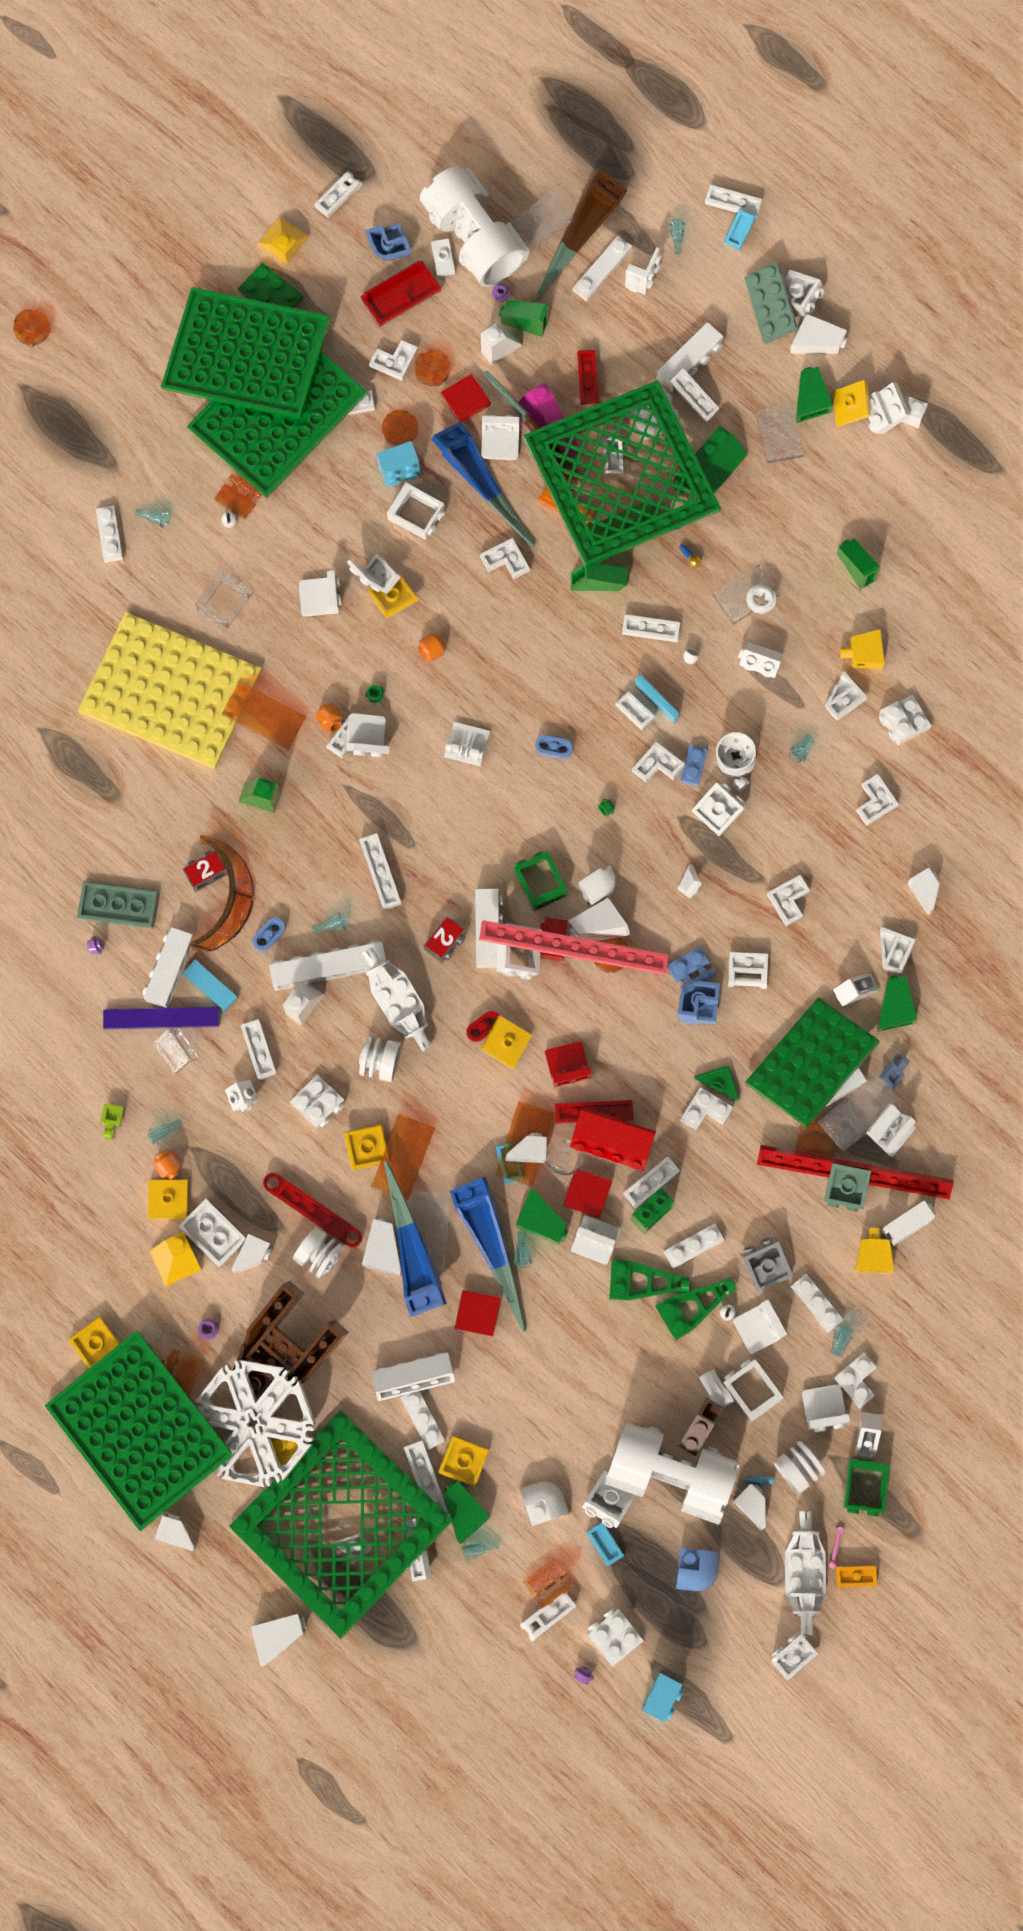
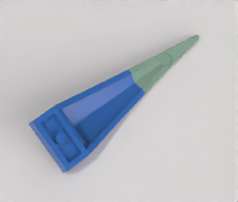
(465, 457)
(480, 1215)
(419, 1275)

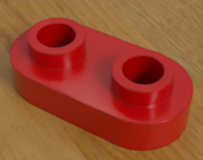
(482, 1026)

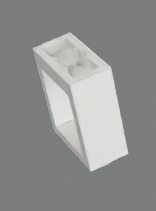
(401, 500)
(508, 969)
(908, 1223)
(745, 1367)

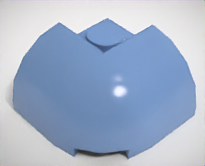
(388, 242)
(699, 1003)
(697, 1569)

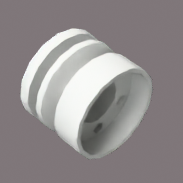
(733, 745)
(379, 1058)
(318, 1253)
(799, 1467)

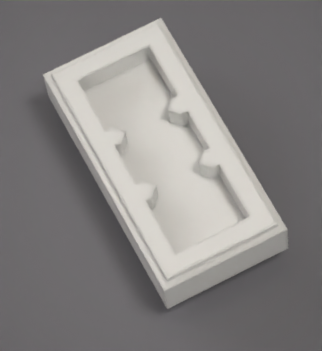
(442, 257)
(635, 710)
(339, 741)

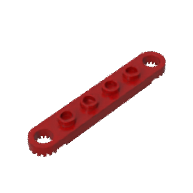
(312, 1210)

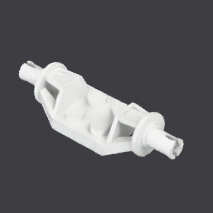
(397, 998)
(805, 1572)

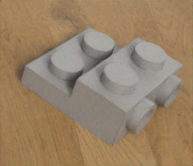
(766, 1264)

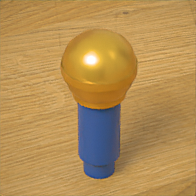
(694, 560)

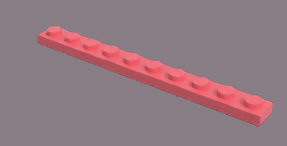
(573, 947)

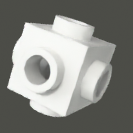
(242, 1095)

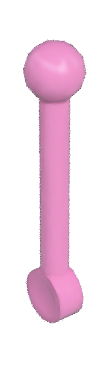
(839, 1530)

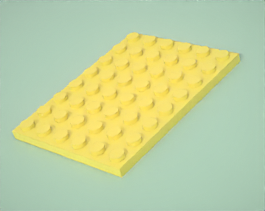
(167, 689)

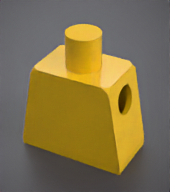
(865, 650)
(874, 1254)

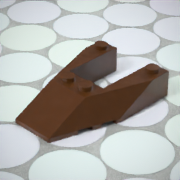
(271, 1346)

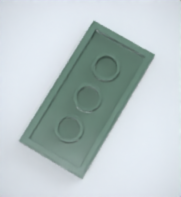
(117, 905)

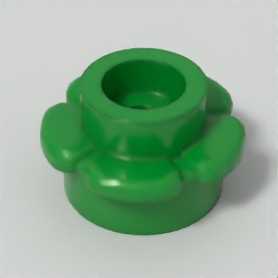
(375, 689)
(606, 807)

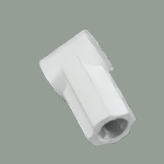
(715, 1389)

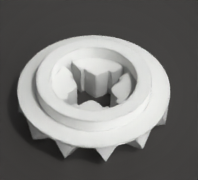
(757, 592)

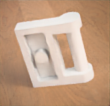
(748, 963)

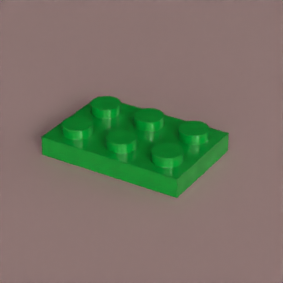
(269, 287)

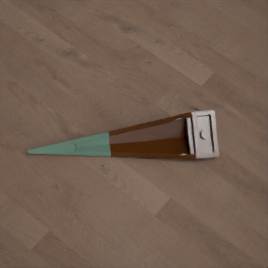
(595, 205)
(532, 425)

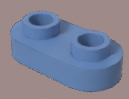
(554, 746)
(266, 933)

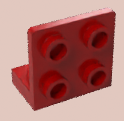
(567, 1064)

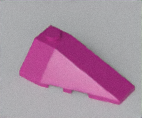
(544, 409)

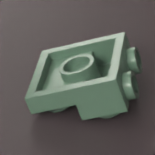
(847, 1187)

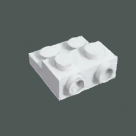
(803, 292)
(887, 409)
(904, 720)
(719, 808)
(318, 1102)
(607, 1502)
(614, 1636)

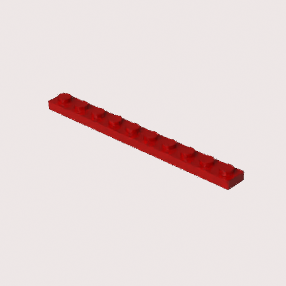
(879, 1176)

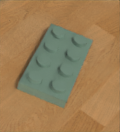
(771, 303)

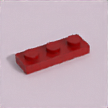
(587, 377)

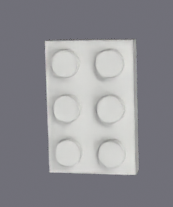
(212, 1233)

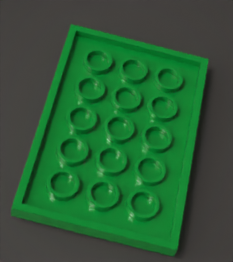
(812, 1062)

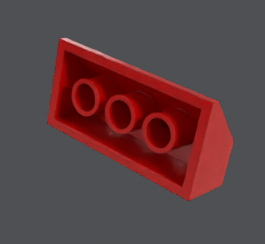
(612, 1139)

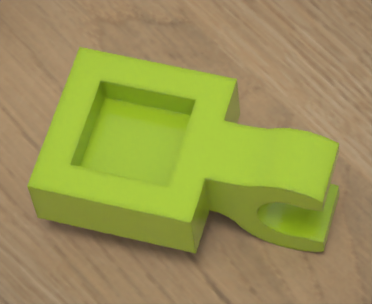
(111, 1117)

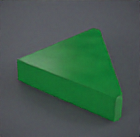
(720, 1081)

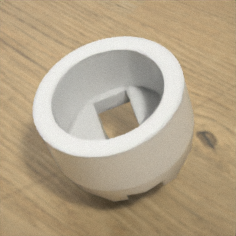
(233, 519)
(691, 656)
(740, 783)
(731, 1314)

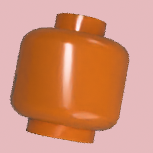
(431, 647)
(329, 718)
(167, 1164)

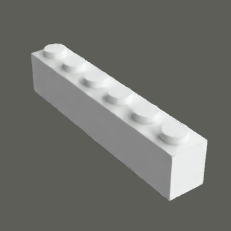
(324, 966)

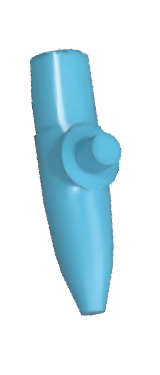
(759, 1480)

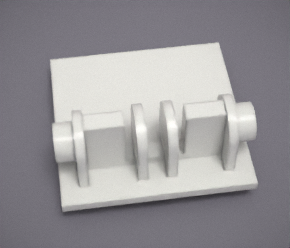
(466, 744)

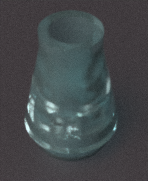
(801, 750)
(840, 1340)

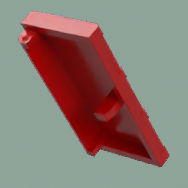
(400, 293)

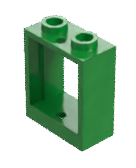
(549, 897)
(652, 1211)
(866, 1466)

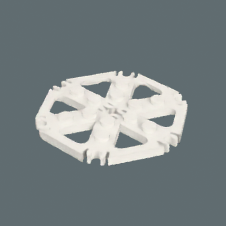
(272, 1426)

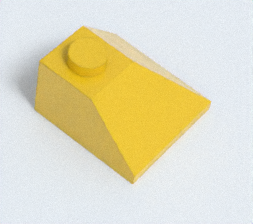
(283, 239)
(175, 1259)

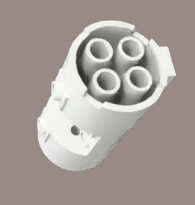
(490, 248)
(706, 1484)

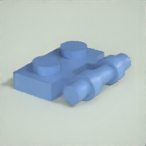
(689, 964)

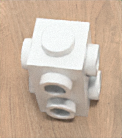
(760, 659)

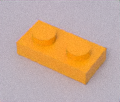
(856, 1576)

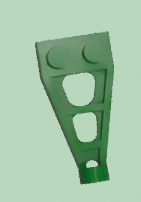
(620, 1281)
(675, 1320)

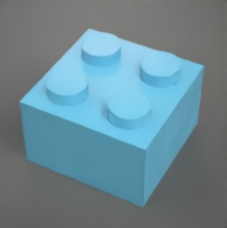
(398, 464)
(662, 1697)

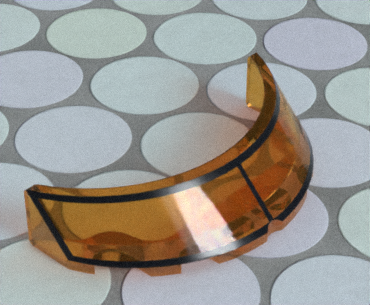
(239, 900)

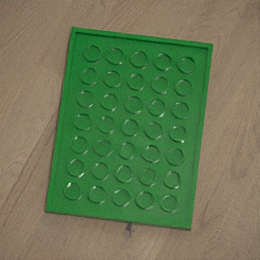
(246, 353)
(271, 446)
(139, 1430)

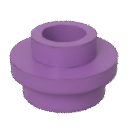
(501, 297)
(95, 945)
(201, 1329)
(583, 1675)

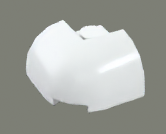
(598, 885)
(543, 1502)

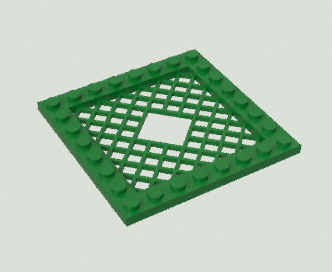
(604, 413)
(382, 1579)

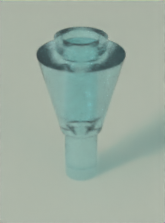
(677, 231)
(158, 517)
(334, 923)
(160, 1133)
(522, 1256)
(474, 1549)

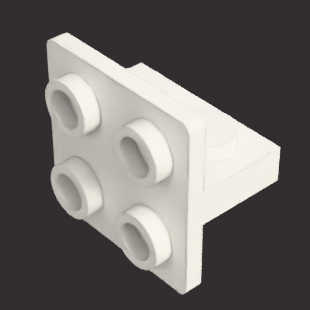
(891, 1129)
(595, 1240)

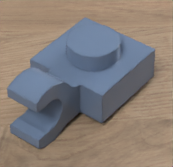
(893, 1072)

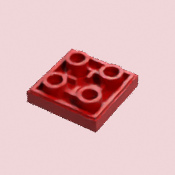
(465, 398)
(587, 1193)
(477, 1313)

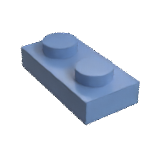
(694, 765)

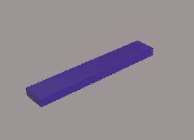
(160, 1018)

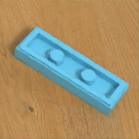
(646, 687)
(210, 985)

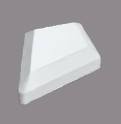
(690, 882)
(356, 1550)

